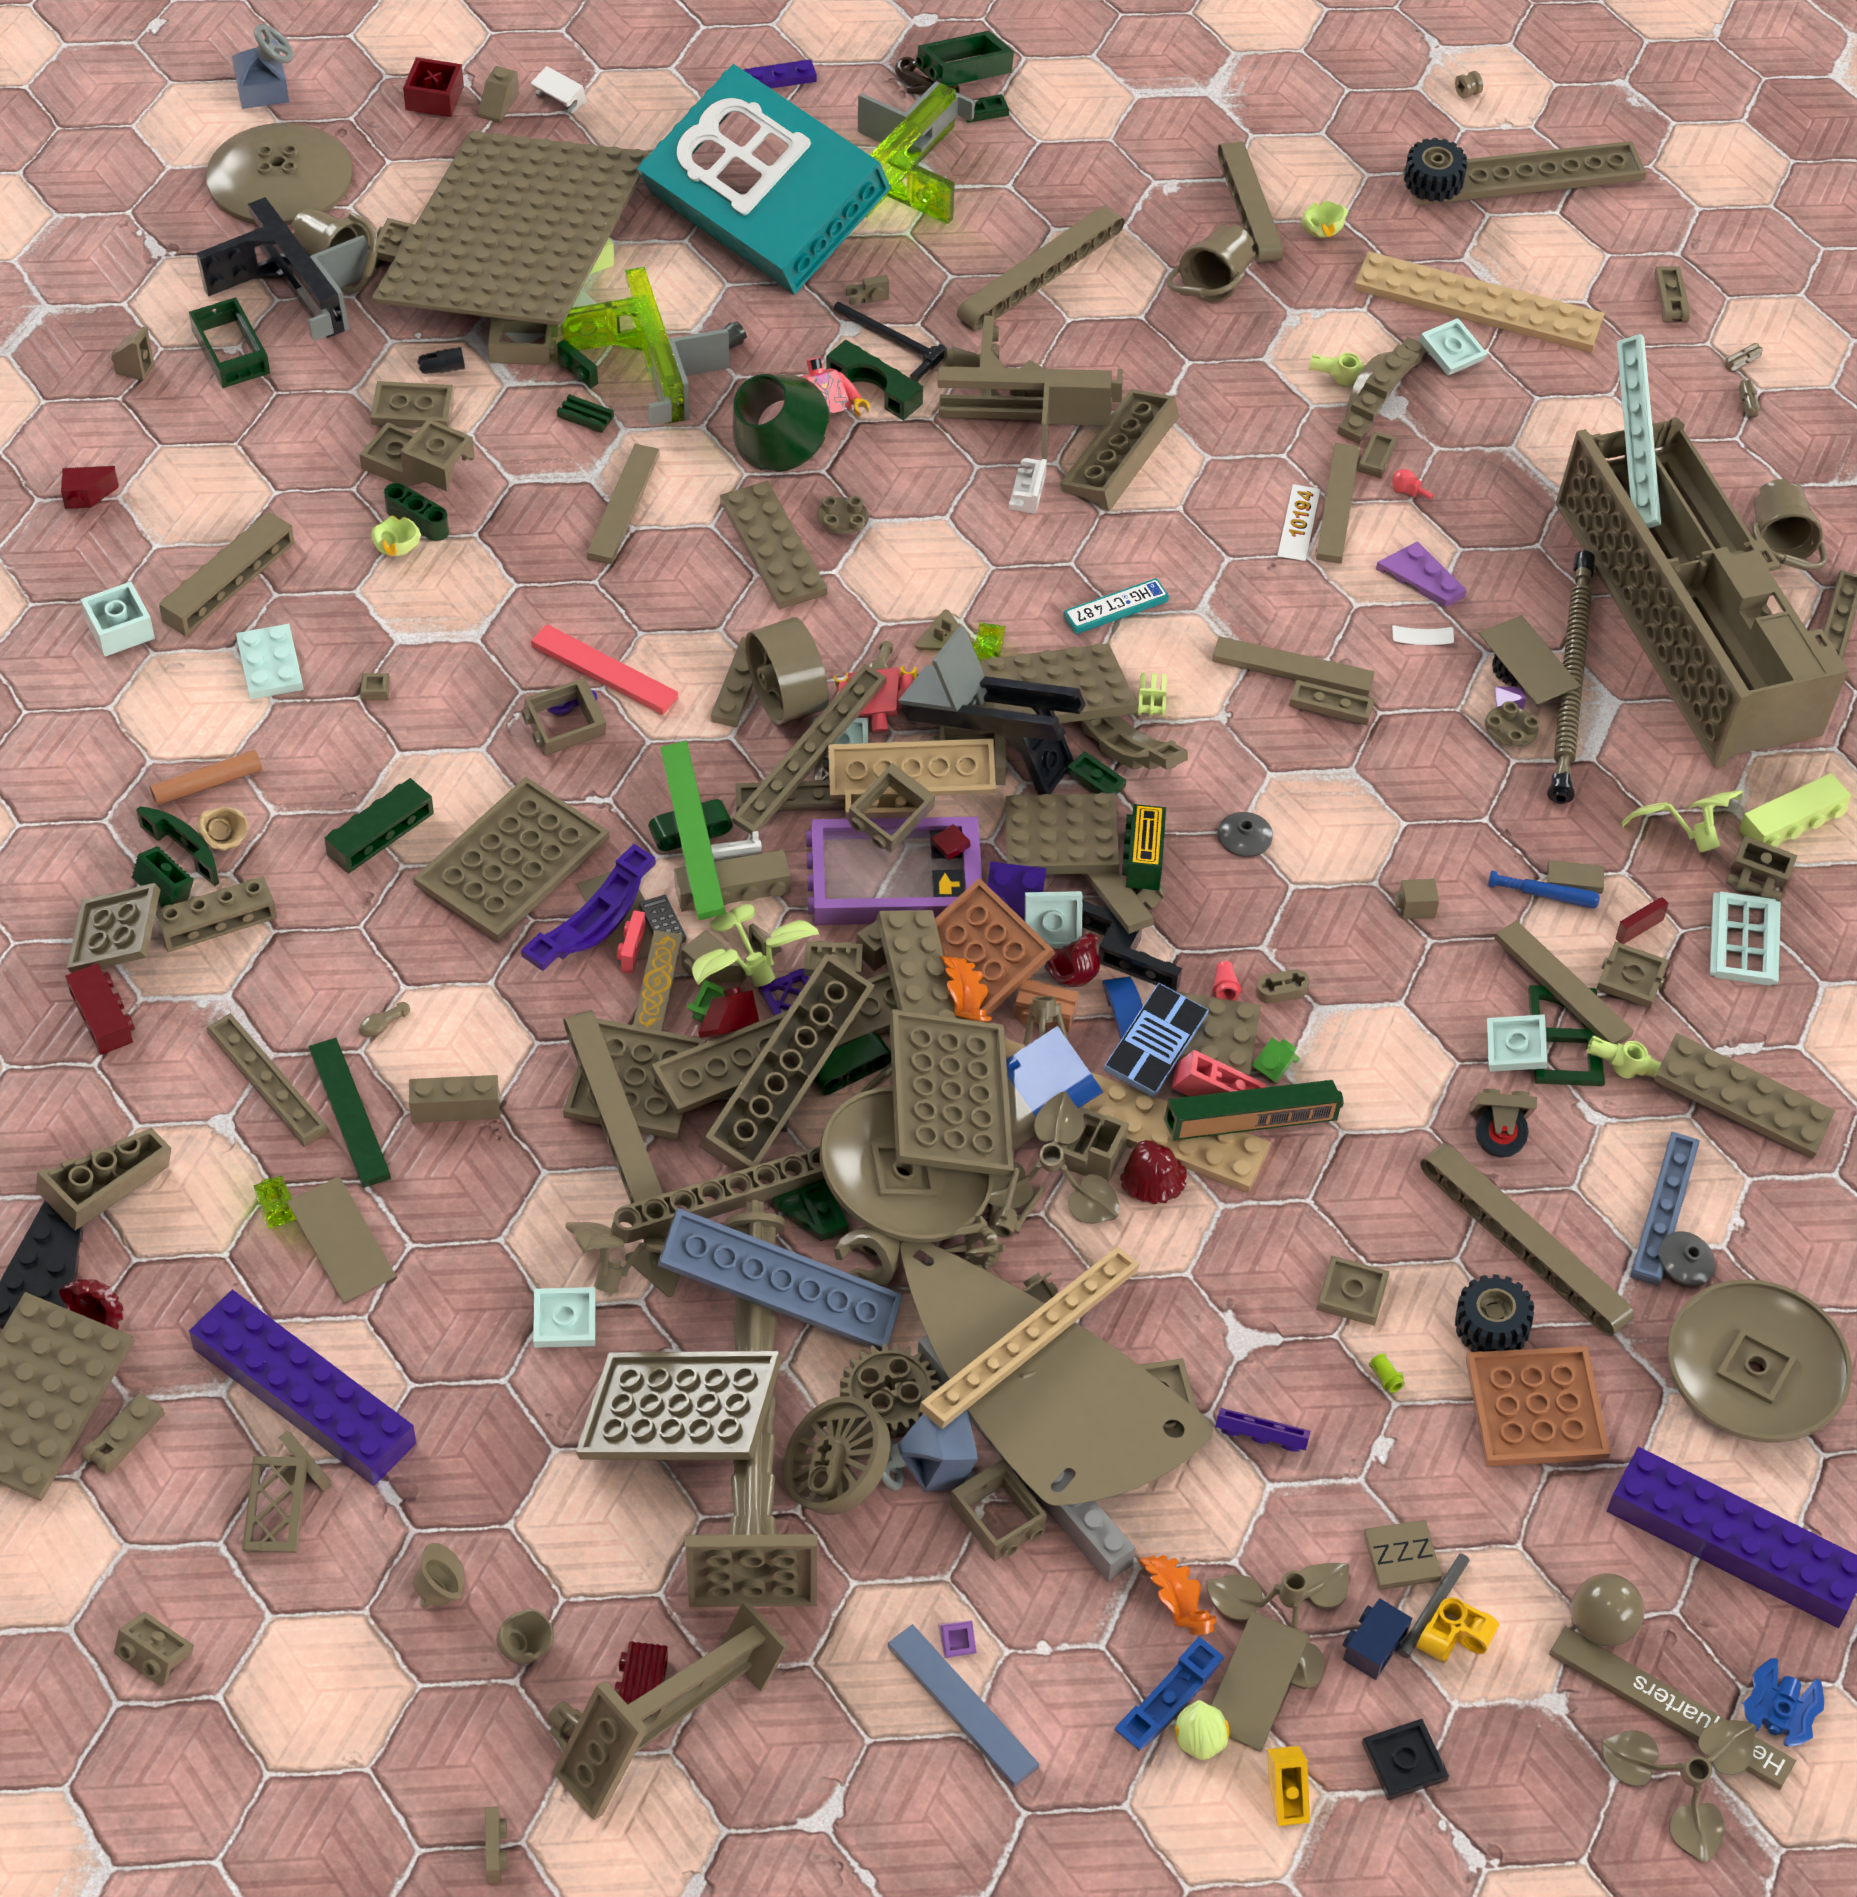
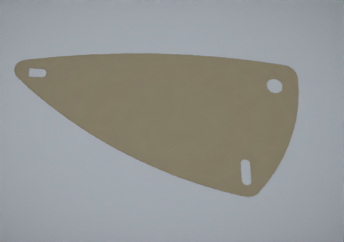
(1079, 1409)

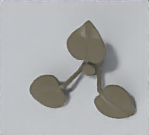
(1063, 1123)
(596, 1236)
(1322, 1583)
(1726, 1745)

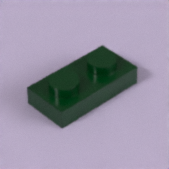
(577, 364)
(1095, 775)

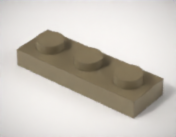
(1331, 702)

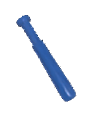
(1552, 891)

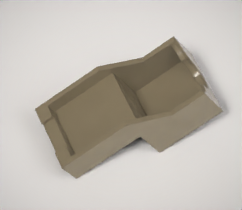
(417, 457)

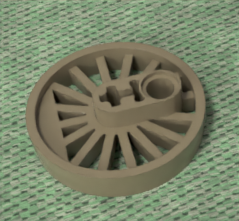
(851, 1431)

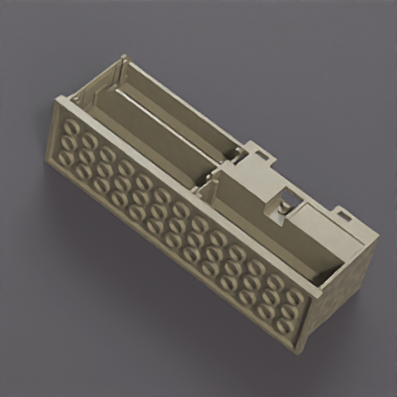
(1701, 597)

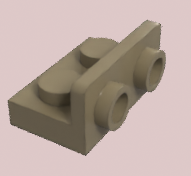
(390, 239)
(846, 953)
(151, 1647)

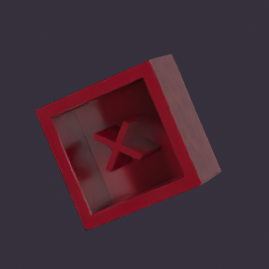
(433, 87)

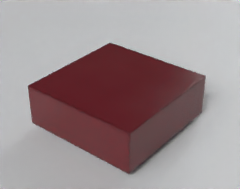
(950, 842)

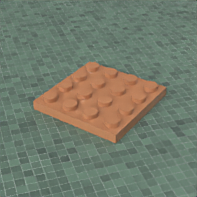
(994, 939)
(1537, 1406)

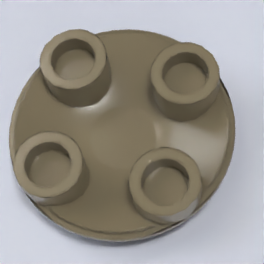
(843, 514)
(1512, 725)

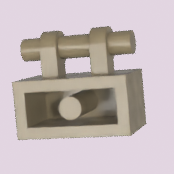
(1762, 863)

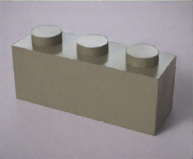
(454, 1098)

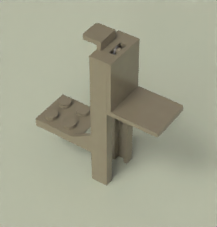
(1068, 398)

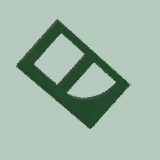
(1595, 1075)

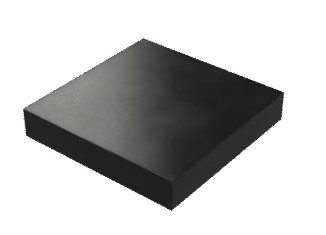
(1405, 1759)

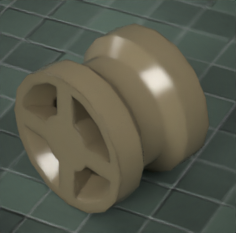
(1469, 84)

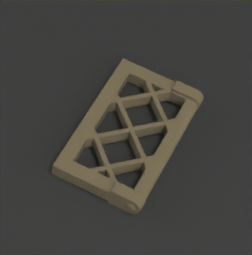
(293, 1519)

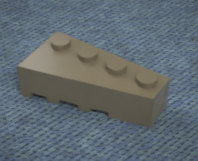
(97, 1181)

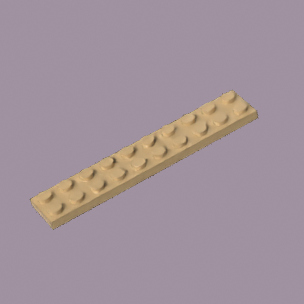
(1479, 301)
(1224, 1157)

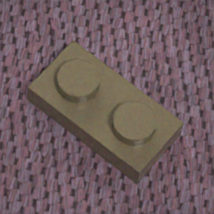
(495, 1857)

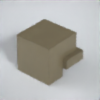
(1098, 1147)

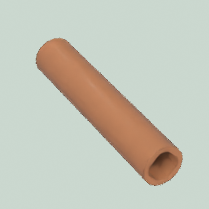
(205, 777)

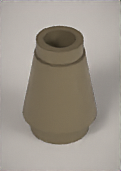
(960, 358)

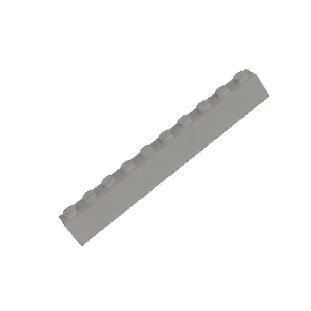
(1083, 1522)

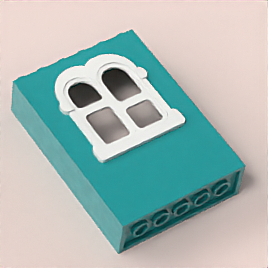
(797, 206)

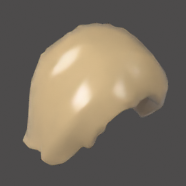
(223, 827)

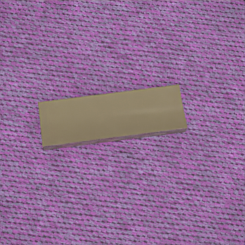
(1122, 448)

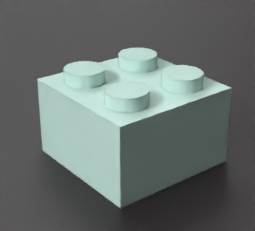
(117, 619)

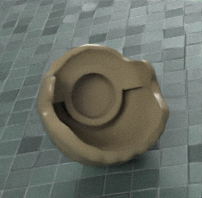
(525, 1636)

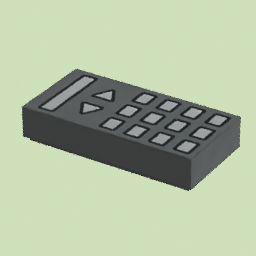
(661, 916)

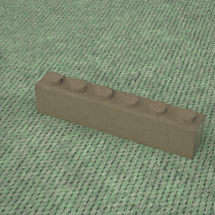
(226, 573)

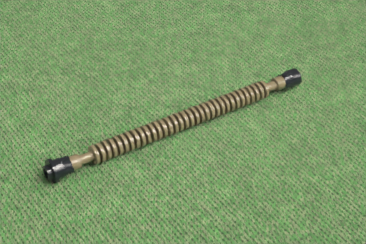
(1561, 786)

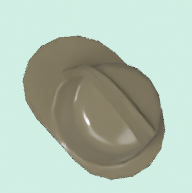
(439, 1576)

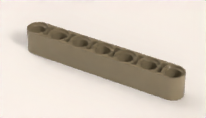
(1250, 201)

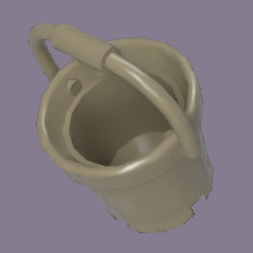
(322, 231)
(1215, 265)
(1788, 525)

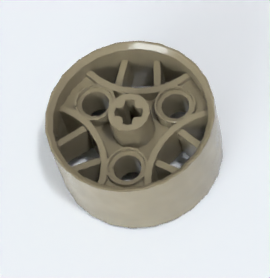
(786, 670)

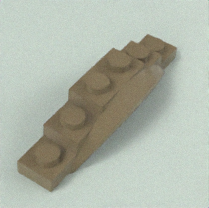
(1376, 384)
(1131, 746)

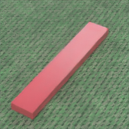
(604, 669)

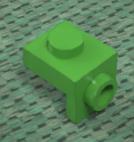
(703, 1000)
(1276, 1059)

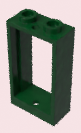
(993, 61)
(239, 368)

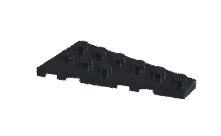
(42, 1262)

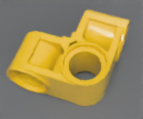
(1472, 1630)

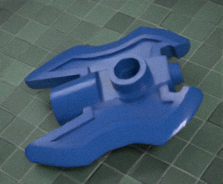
(1781, 1706)

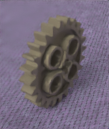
(889, 1387)

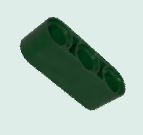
(427, 515)
(665, 828)
(853, 1063)

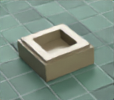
(375, 686)

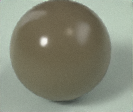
(1607, 1609)

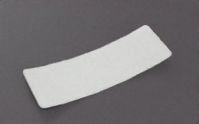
(1423, 636)

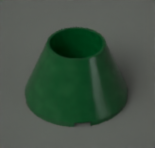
(792, 434)

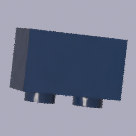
(1376, 1638)

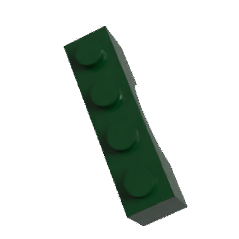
(901, 392)

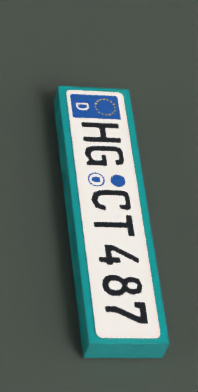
(1115, 606)

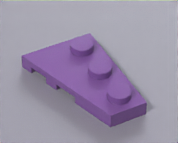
(1424, 572)

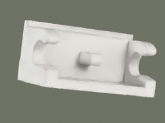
(559, 88)
(1028, 486)
(737, 849)

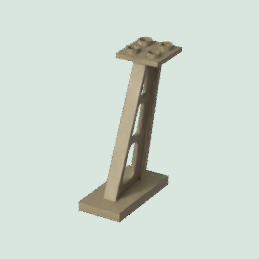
(614, 1731)

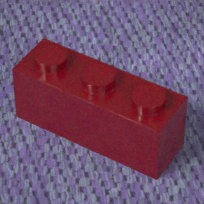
(100, 1008)

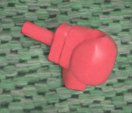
(1407, 482)

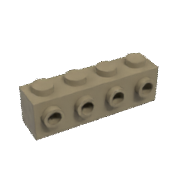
(215, 914)

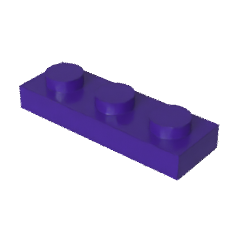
(785, 74)
(1262, 1430)

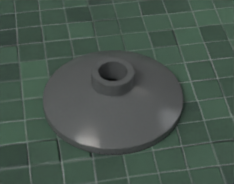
(1245, 834)
(1680, 1264)

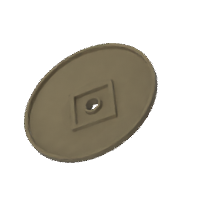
(312, 172)
(863, 1176)
(1765, 1324)

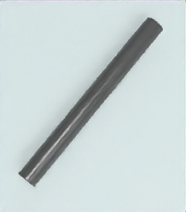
(1440, 1594)

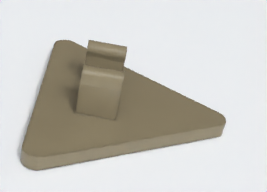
(938, 632)
(663, 1279)

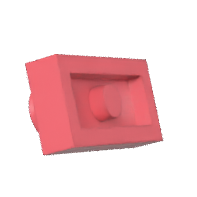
(633, 934)

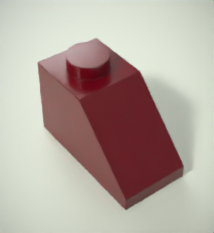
(87, 485)
(729, 1013)

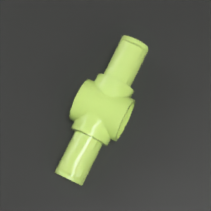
(1343, 368)
(1626, 1059)

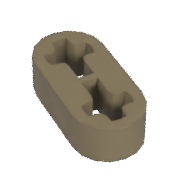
(1282, 986)

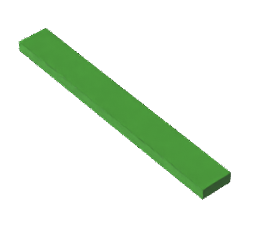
(693, 830)

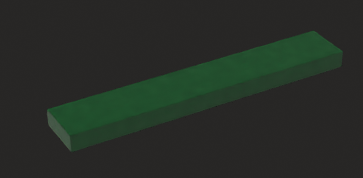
(349, 1112)

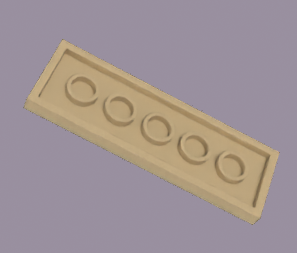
(939, 766)

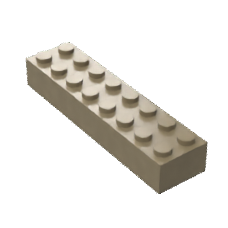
(786, 1065)

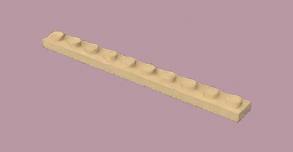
(1028, 1338)

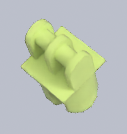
(1152, 699)

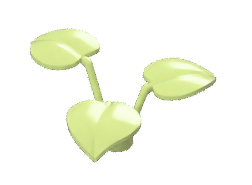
(1704, 832)
(757, 965)

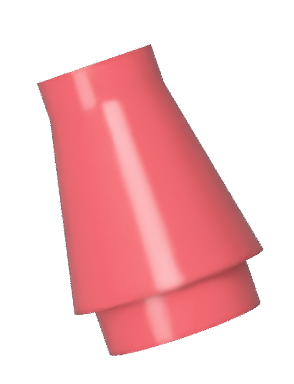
(1226, 983)

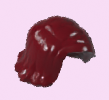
(1075, 963)
(1153, 1173)
(93, 1301)

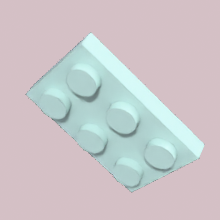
(269, 661)

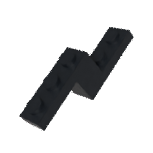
(1120, 952)

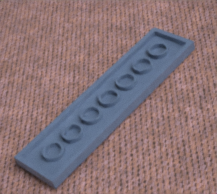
(780, 1279)

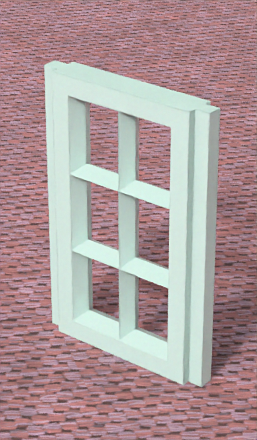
(1719, 938)

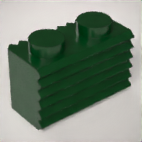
(158, 868)

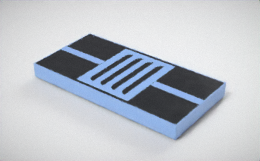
(1156, 1040)

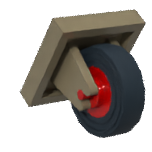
(1502, 1121)

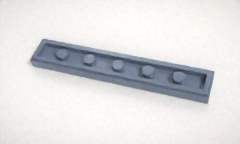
(1665, 1206)
(963, 1705)

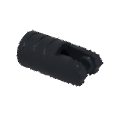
(442, 361)

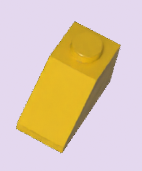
(1289, 1785)

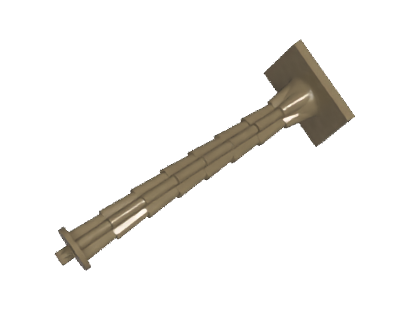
(753, 1558)

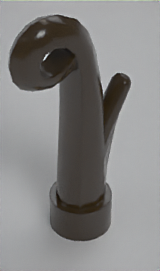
(920, 82)

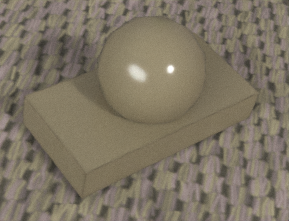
(312, 1467)

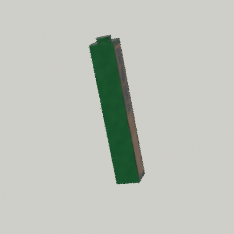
(1253, 1109)

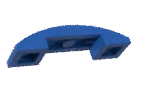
(1124, 1000)
(1171, 1695)

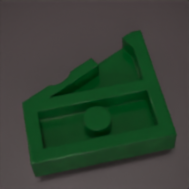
(813, 1209)

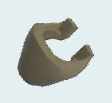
(875, 1245)

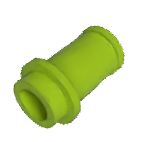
(1391, 1379)

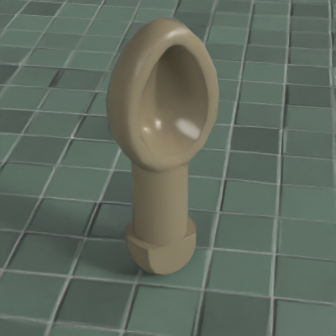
(885, 649)
(377, 1023)

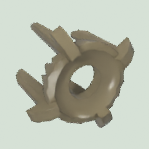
(977, 1232)

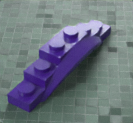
(598, 916)

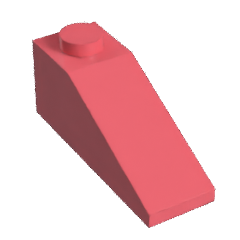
(1204, 1075)

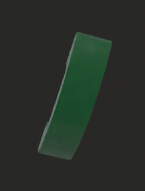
(161, 824)

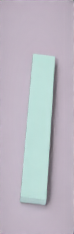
(1638, 429)

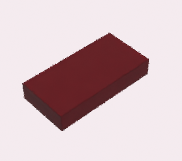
(1642, 920)

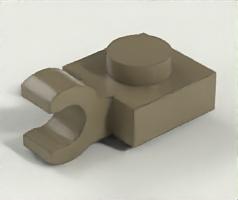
(871, 290)

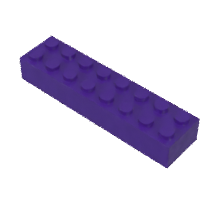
(303, 1387)
(1736, 1536)

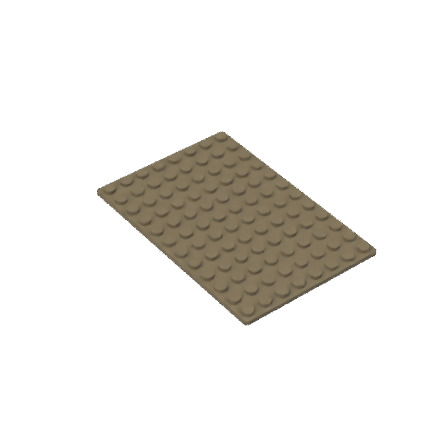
(513, 228)

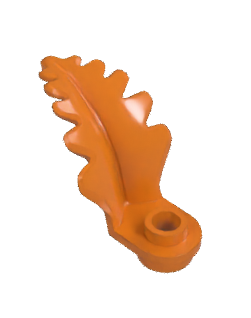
(966, 989)
(1179, 1594)

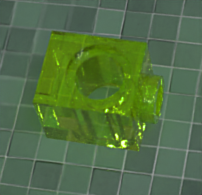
(276, 1211)

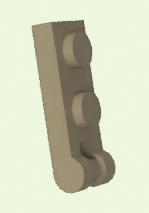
(1672, 293)
(123, 1433)

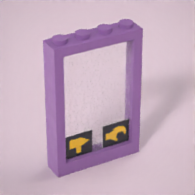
(859, 879)

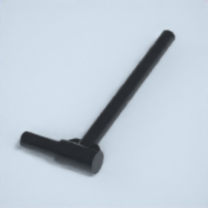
(931, 356)

